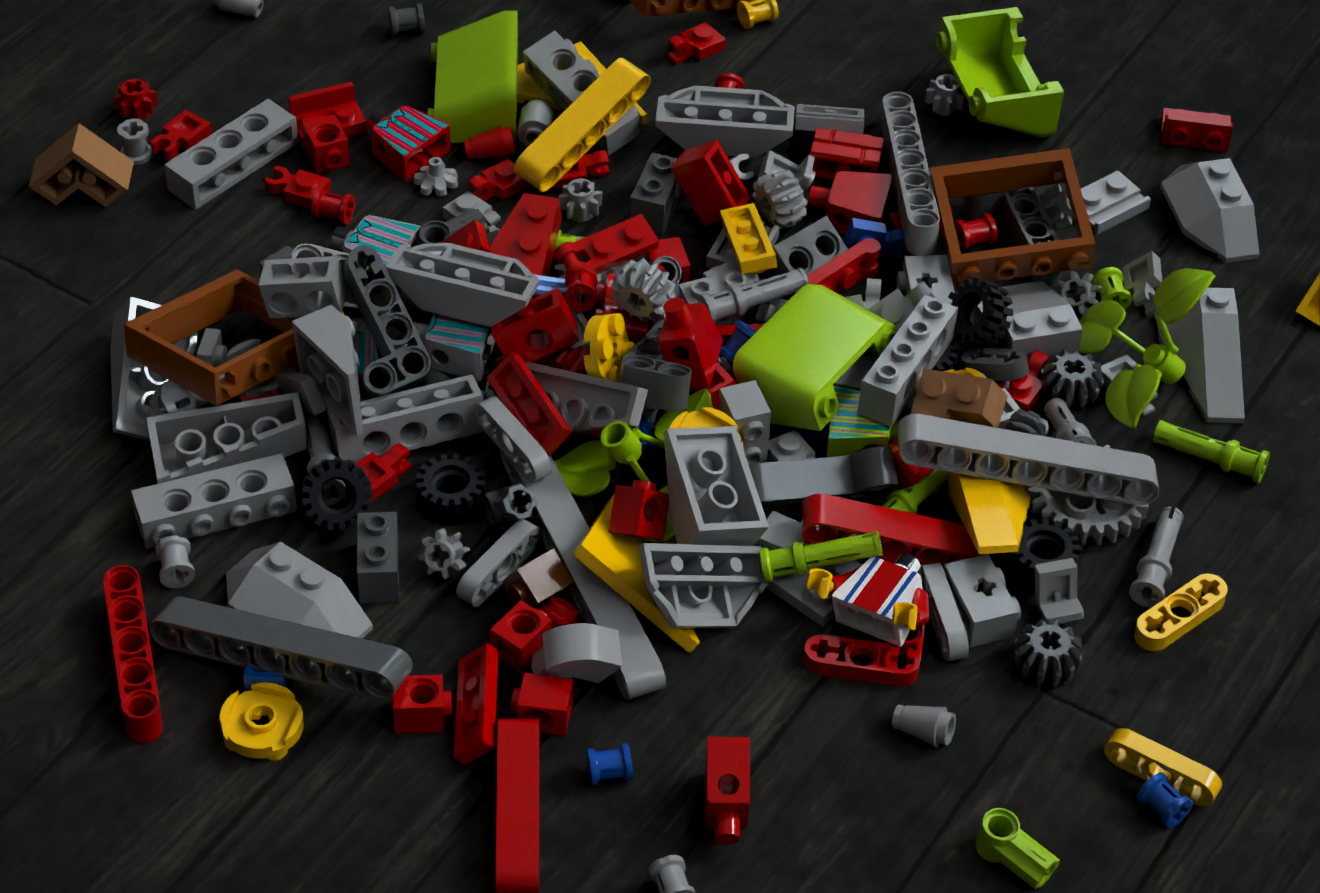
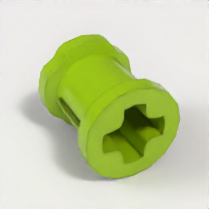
(1116, 288)

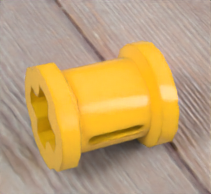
(757, 11)

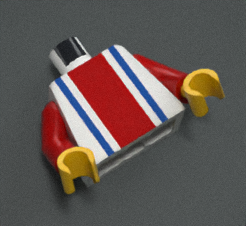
(877, 597)

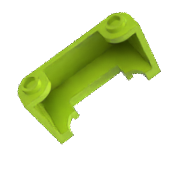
(996, 73)
(477, 76)
(806, 352)

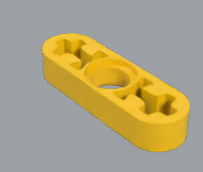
(1175, 626)
(1139, 756)

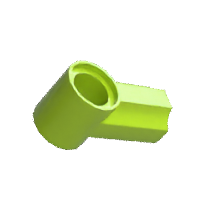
(1014, 848)

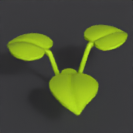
(1134, 390)
(588, 465)

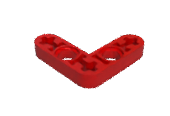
(883, 657)

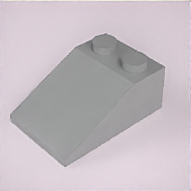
(1040, 321)
(328, 355)
(711, 488)

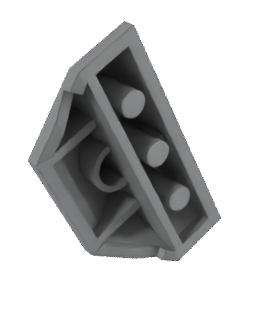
(739, 118)
(1213, 209)
(462, 281)
(702, 582)
(294, 589)

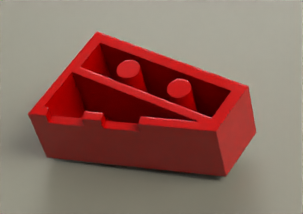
(531, 233)

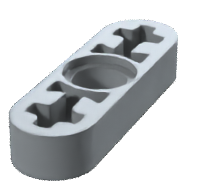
(513, 439)
(498, 562)
(944, 613)

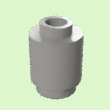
(533, 120)

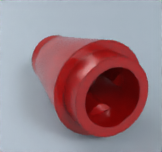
(491, 144)

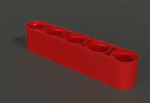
(900, 532)
(133, 654)
(517, 806)

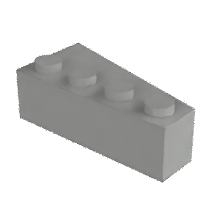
(225, 435)

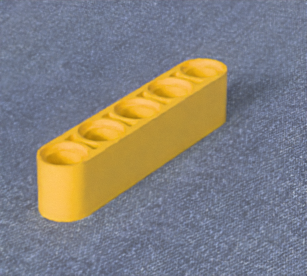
(582, 124)

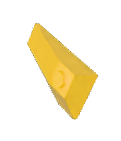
(990, 511)

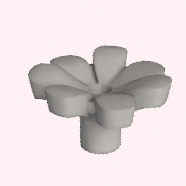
(436, 177)

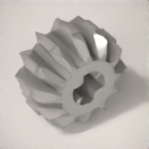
(779, 198)
(642, 290)

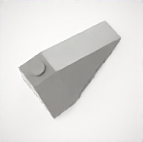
(1212, 355)
(131, 381)

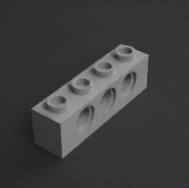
(566, 75)
(231, 153)
(900, 366)
(410, 418)
(215, 500)

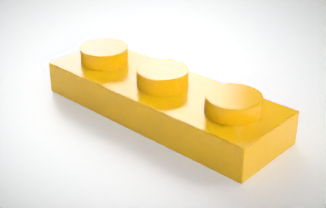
(748, 239)

